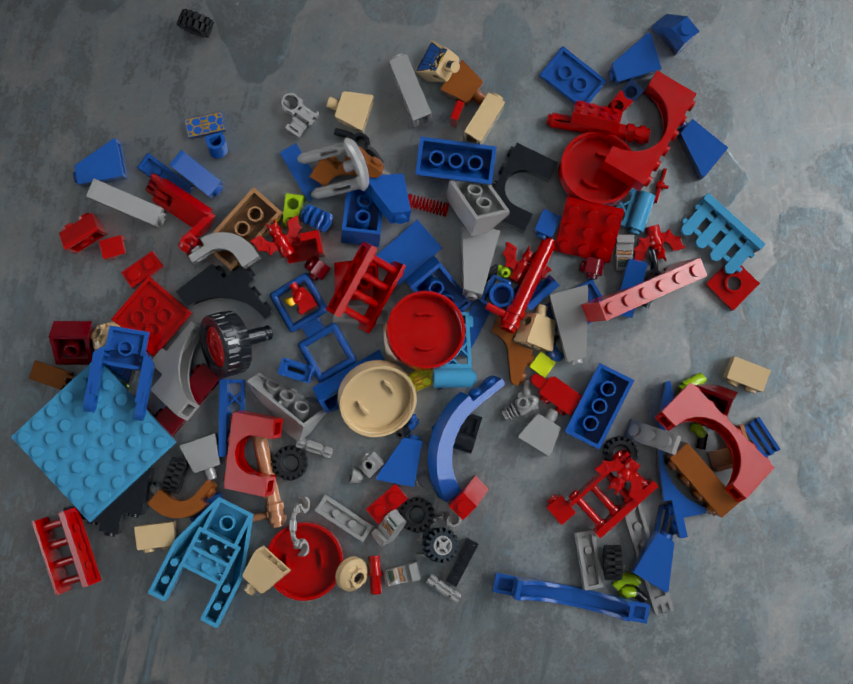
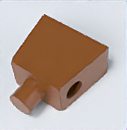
(464, 86)

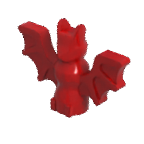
(655, 240)
(280, 241)
(520, 267)
(625, 473)

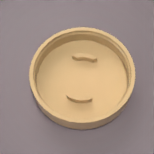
(376, 398)

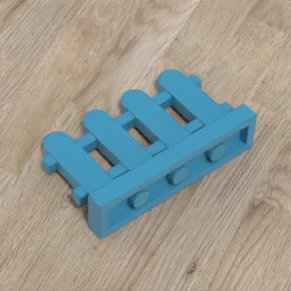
(737, 231)

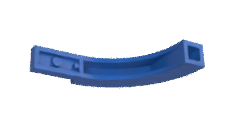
(445, 432)

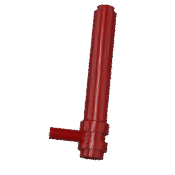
(626, 132)
(516, 311)

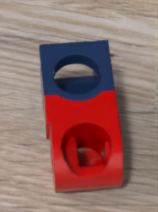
(626, 96)

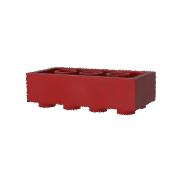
(596, 116)

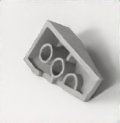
(298, 412)

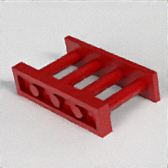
(351, 279)
(616, 512)
(79, 546)

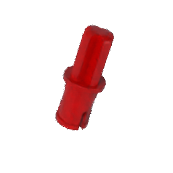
(375, 575)

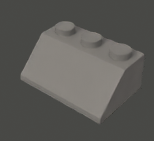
(476, 205)

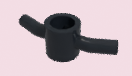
(346, 134)
(654, 269)

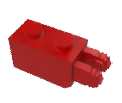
(557, 393)

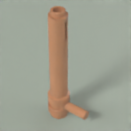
(274, 505)

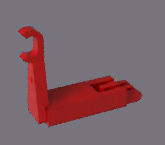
(183, 207)

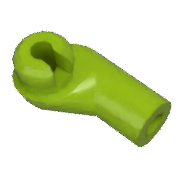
(628, 578)

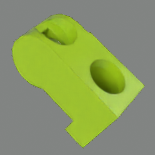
(292, 207)

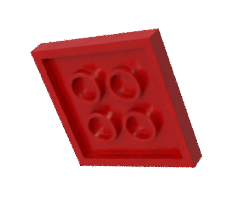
(588, 229)
(153, 311)

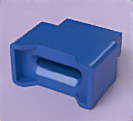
(296, 370)

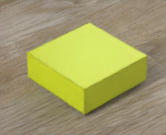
(542, 364)

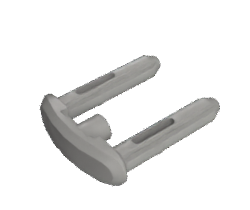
(356, 164)

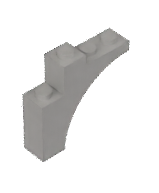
(174, 365)

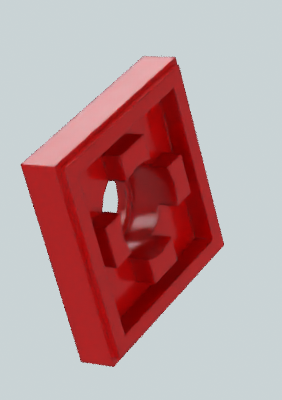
(729, 297)

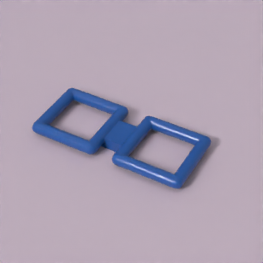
(313, 327)

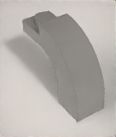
(229, 242)

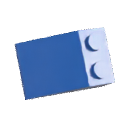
(361, 219)
(435, 278)

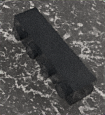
(462, 562)

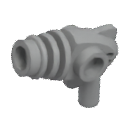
(523, 404)

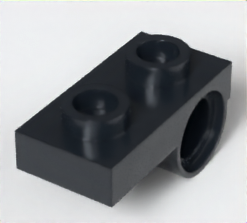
(467, 433)

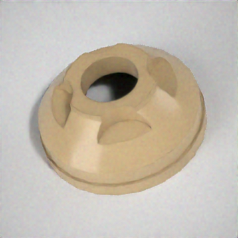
(100, 335)
(348, 570)

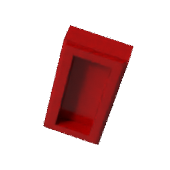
(456, 113)

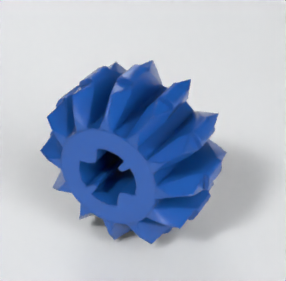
(316, 217)

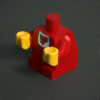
(301, 298)

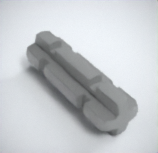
(315, 448)
(443, 588)

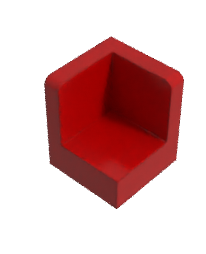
(112, 247)

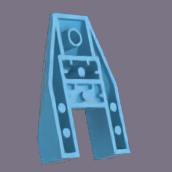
(213, 548)

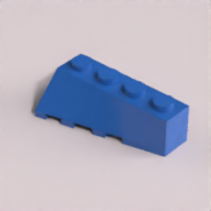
(328, 390)

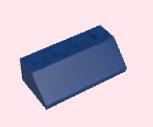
(455, 160)
(599, 406)

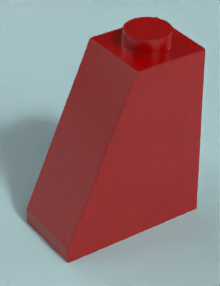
(468, 498)

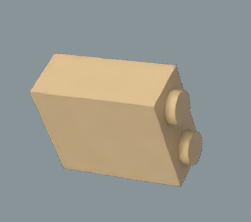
(484, 119)

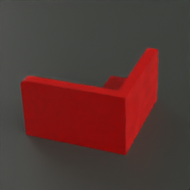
(309, 244)

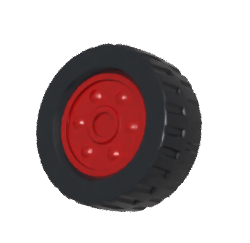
(228, 342)

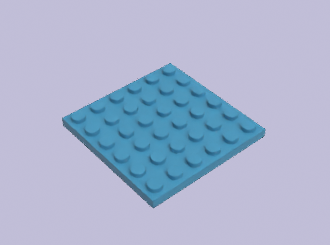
(94, 453)

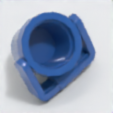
(499, 294)

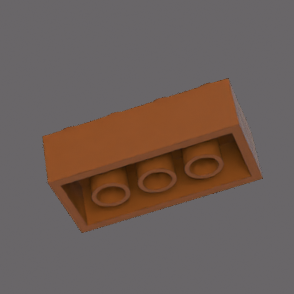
(700, 479)

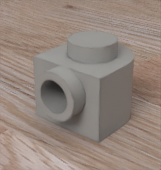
(371, 463)

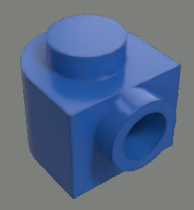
(216, 145)

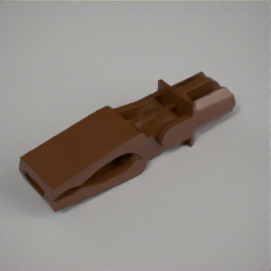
(50, 375)

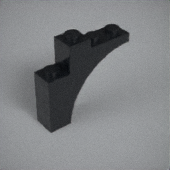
(213, 285)
(131, 501)

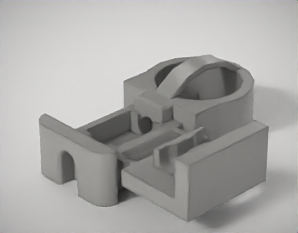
(303, 115)

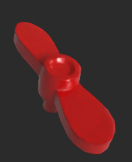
(660, 185)

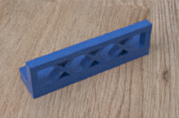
(224, 411)

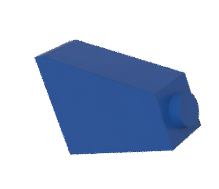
(676, 31)
(636, 62)
(700, 147)
(103, 165)
(197, 175)
(390, 197)
(403, 463)
(655, 560)

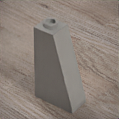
(410, 90)
(126, 203)
(476, 260)
(571, 322)

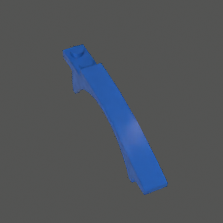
(679, 504)
(541, 590)

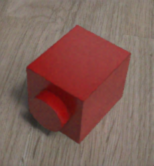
(560, 508)

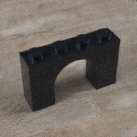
(521, 161)

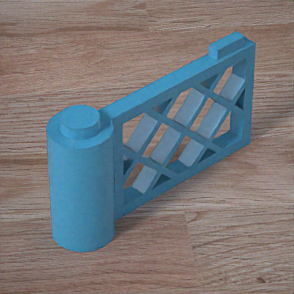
(637, 211)
(457, 374)

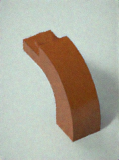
(170, 506)

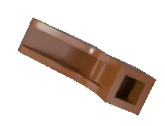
(330, 167)
(517, 354)

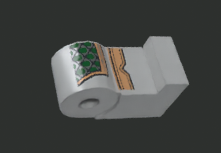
(623, 251)
(389, 528)
(402, 573)

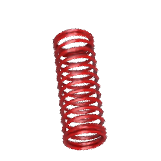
(415, 205)

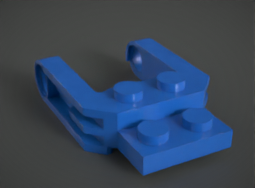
(125, 350)

